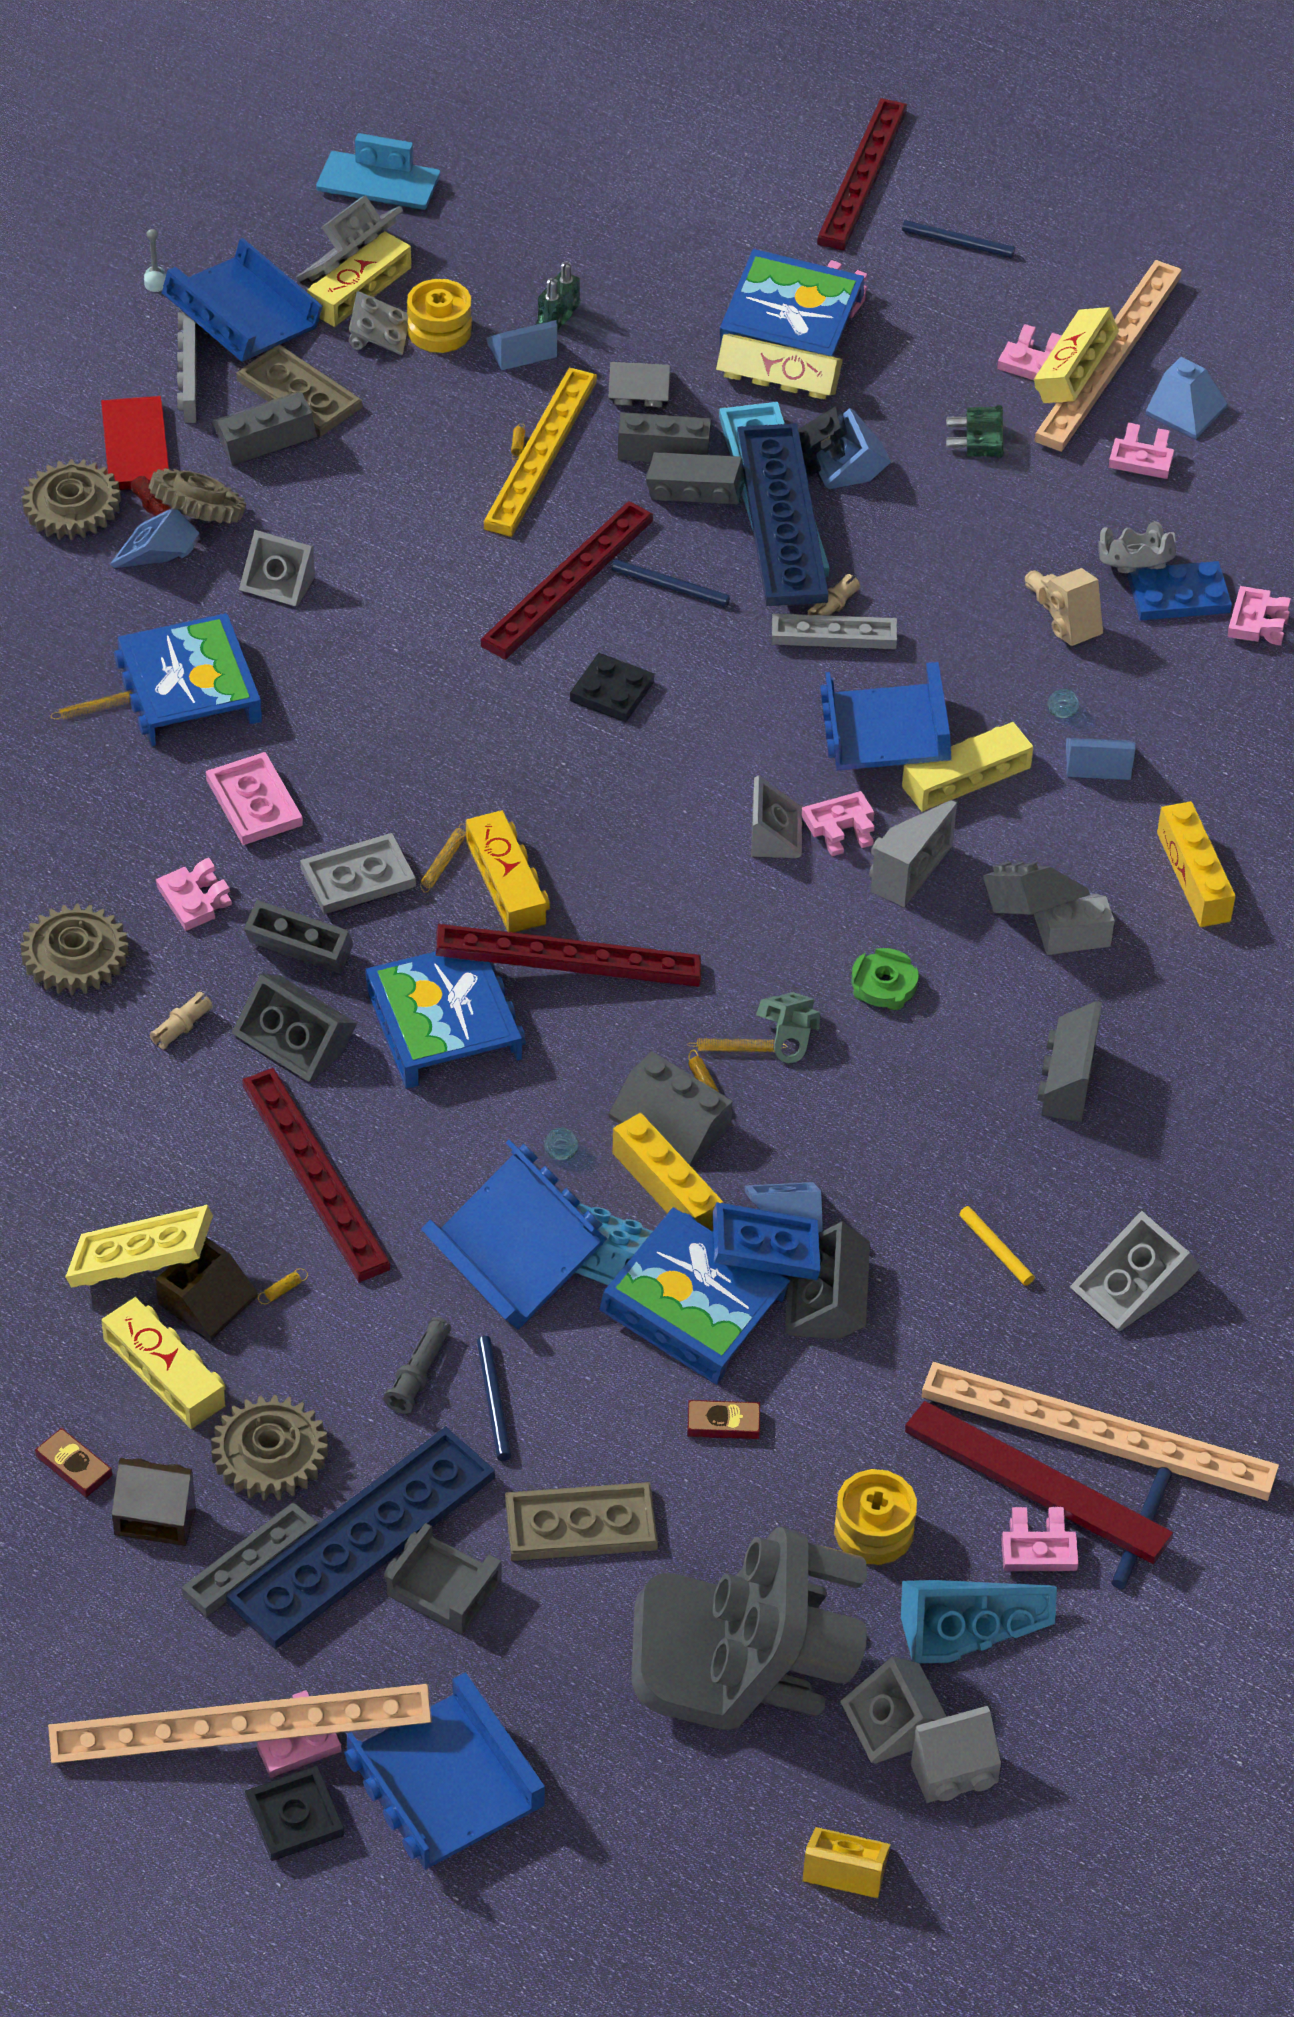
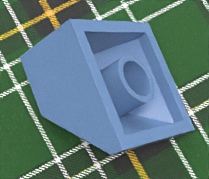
(1186, 399)
(863, 456)
(158, 541)
(789, 1199)

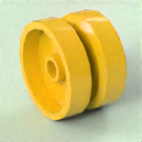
(439, 315)
(875, 1516)

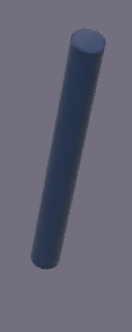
(958, 238)
(670, 583)
(494, 1398)
(1148, 1510)

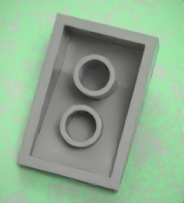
(911, 853)
(1135, 1273)

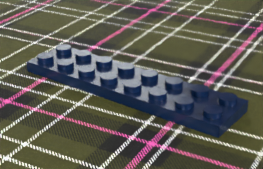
(782, 515)
(359, 1537)

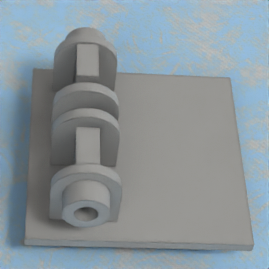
(377, 323)

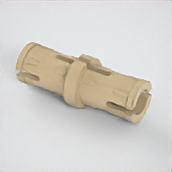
(836, 597)
(181, 1020)

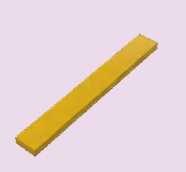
(540, 452)

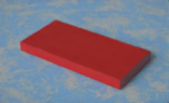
(134, 438)

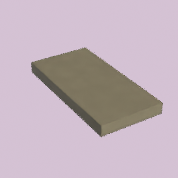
(283, 373)
(581, 1521)

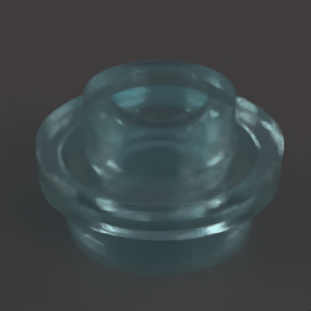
(1063, 703)
(561, 1144)

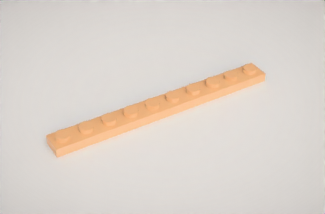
(1131, 323)
(1100, 1431)
(240, 1723)

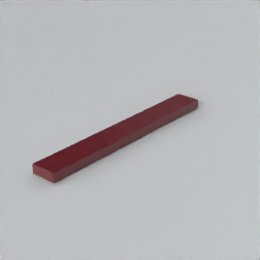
(862, 174)
(566, 580)
(568, 955)
(316, 1175)
(1039, 1482)

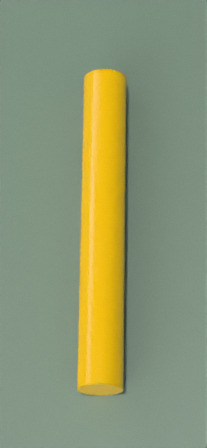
(996, 1246)

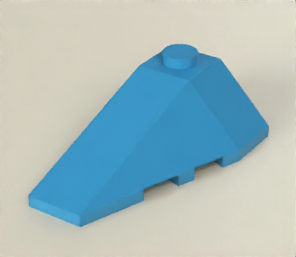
(961, 1616)

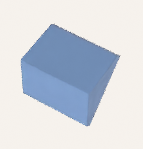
(524, 345)
(1099, 758)

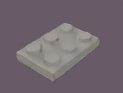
(358, 873)

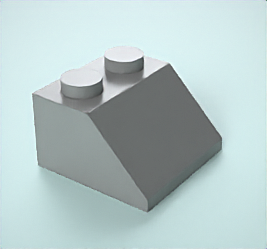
(639, 383)
(1076, 925)
(890, 1707)
(956, 1755)

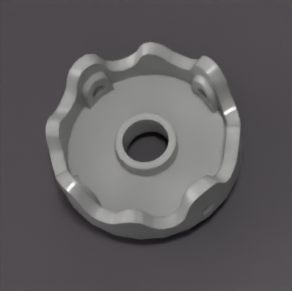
(1137, 549)

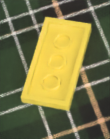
(139, 1246)

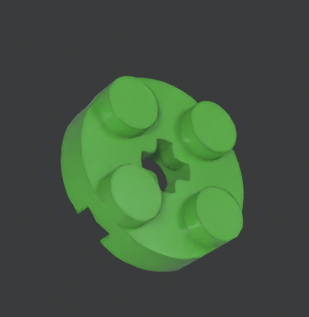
(882, 993)

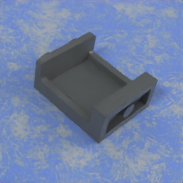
(441, 1580)

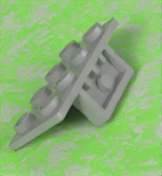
(347, 232)

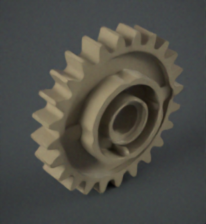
(197, 495)
(71, 499)
(74, 949)
(296, 1452)

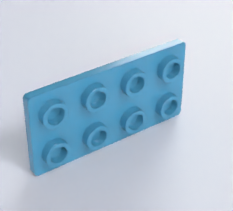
(381, 171)
(622, 1243)

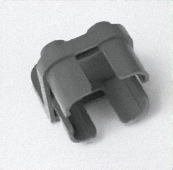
(726, 1647)

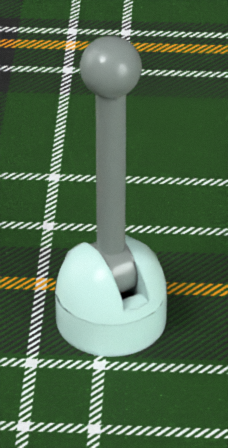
(155, 275)

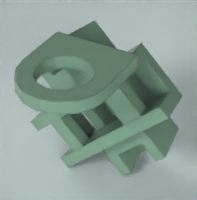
(794, 1019)

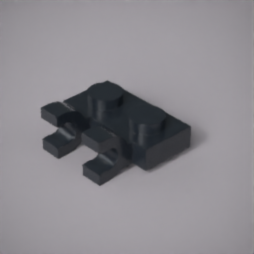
(824, 435)

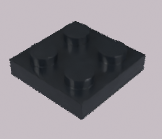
(612, 687)
(294, 1813)

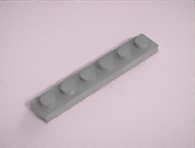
(188, 363)

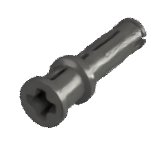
(412, 1376)

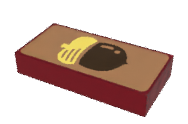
(723, 1419)
(73, 1462)

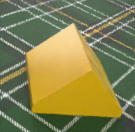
(845, 1862)

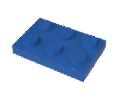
(1180, 591)
(766, 1241)

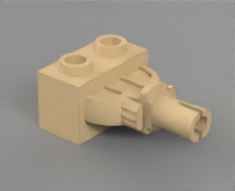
(1072, 602)

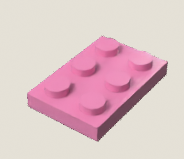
(254, 798)

